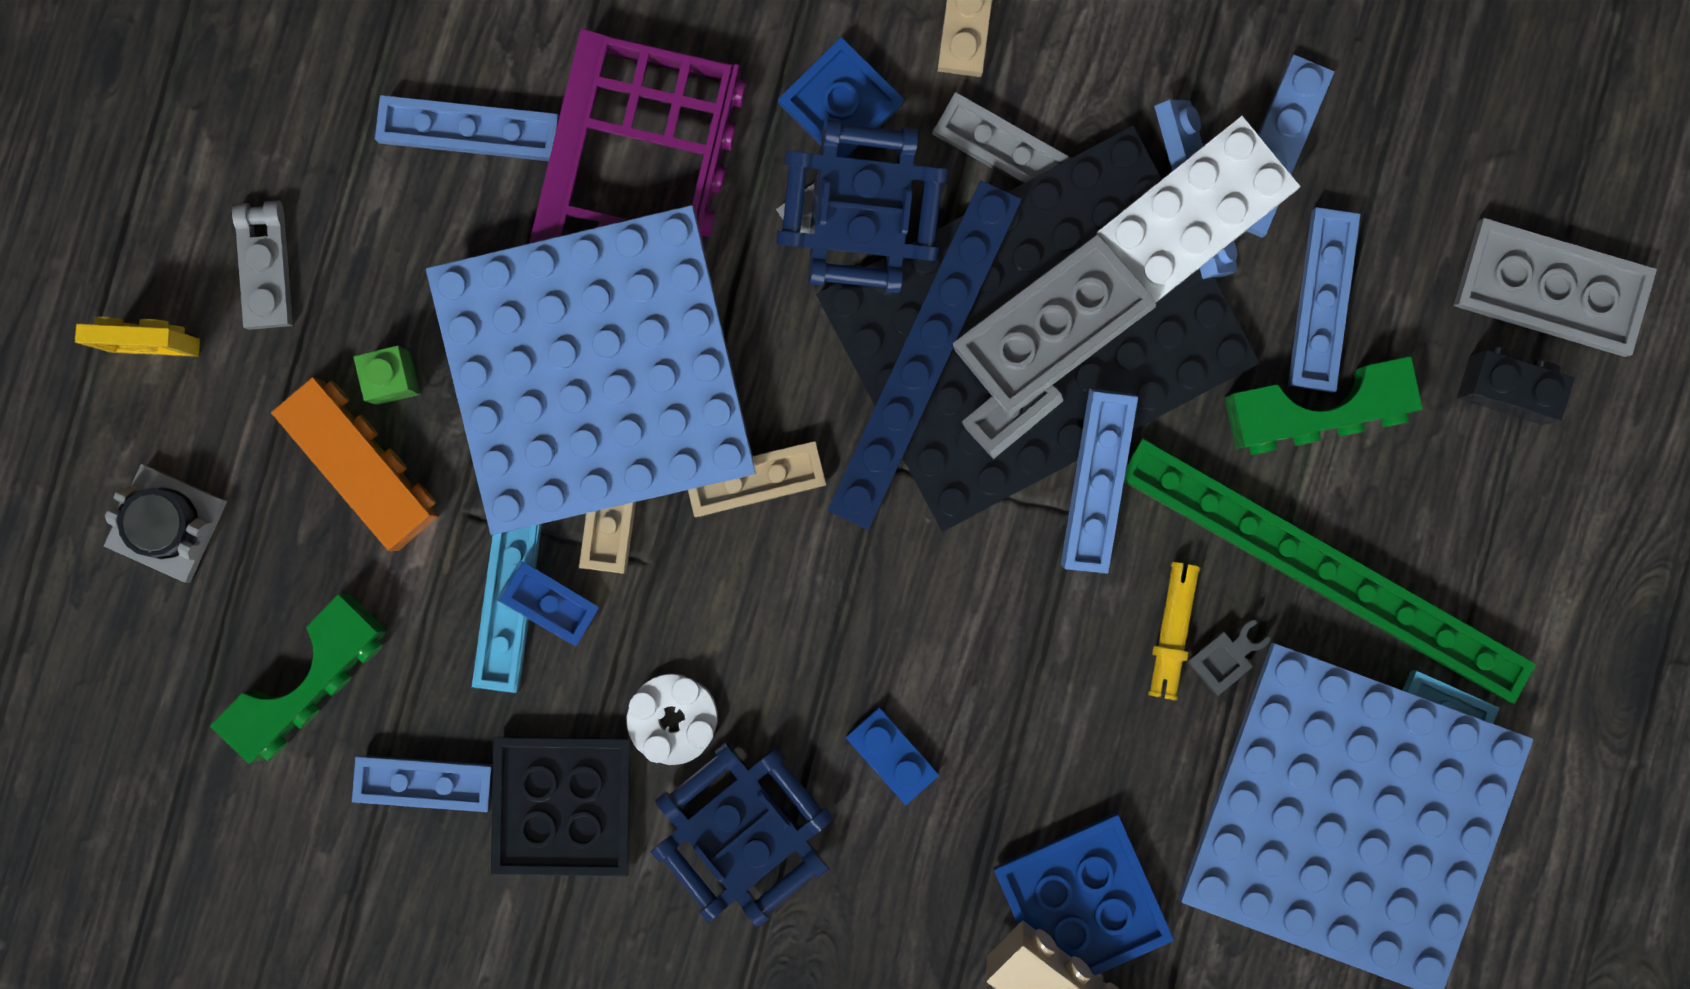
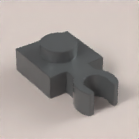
(1223, 660)

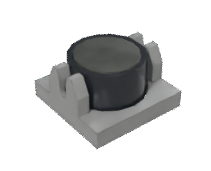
(163, 522)

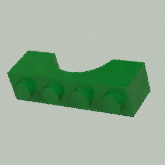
(1376, 393)
(339, 638)

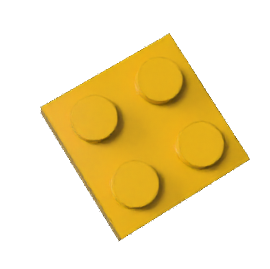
(149, 337)

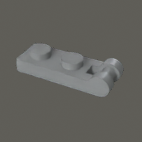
(263, 266)

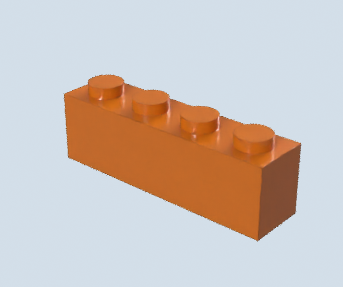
(356, 464)

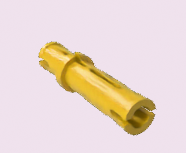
(1174, 631)

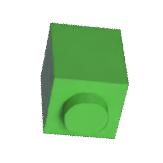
(386, 375)

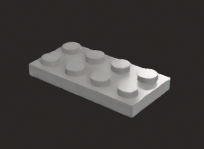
(1555, 287)
(1054, 325)

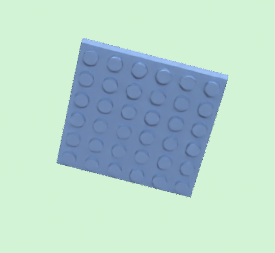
(591, 370)
(1355, 820)

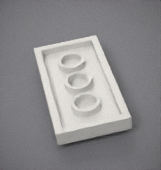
(1199, 209)

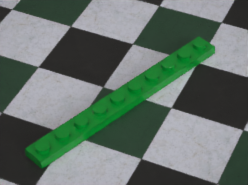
(1327, 572)

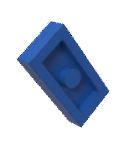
(547, 603)
(892, 756)

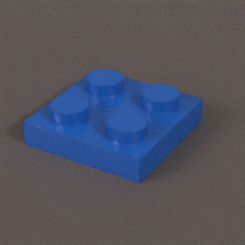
(840, 88)

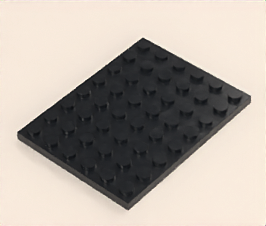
(1162, 358)

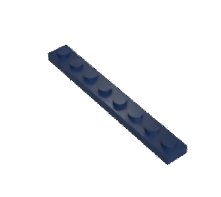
(924, 355)

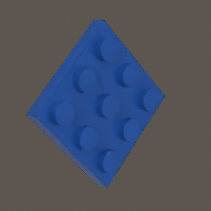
(1087, 895)

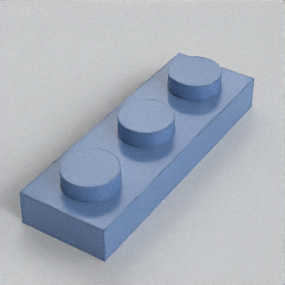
(422, 783)

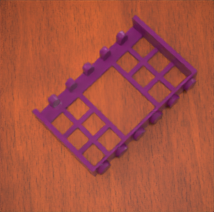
(576, 119)

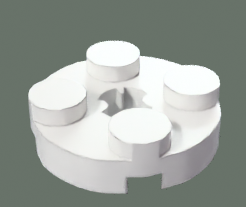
(649, 707)

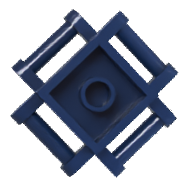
(861, 206)
(742, 834)

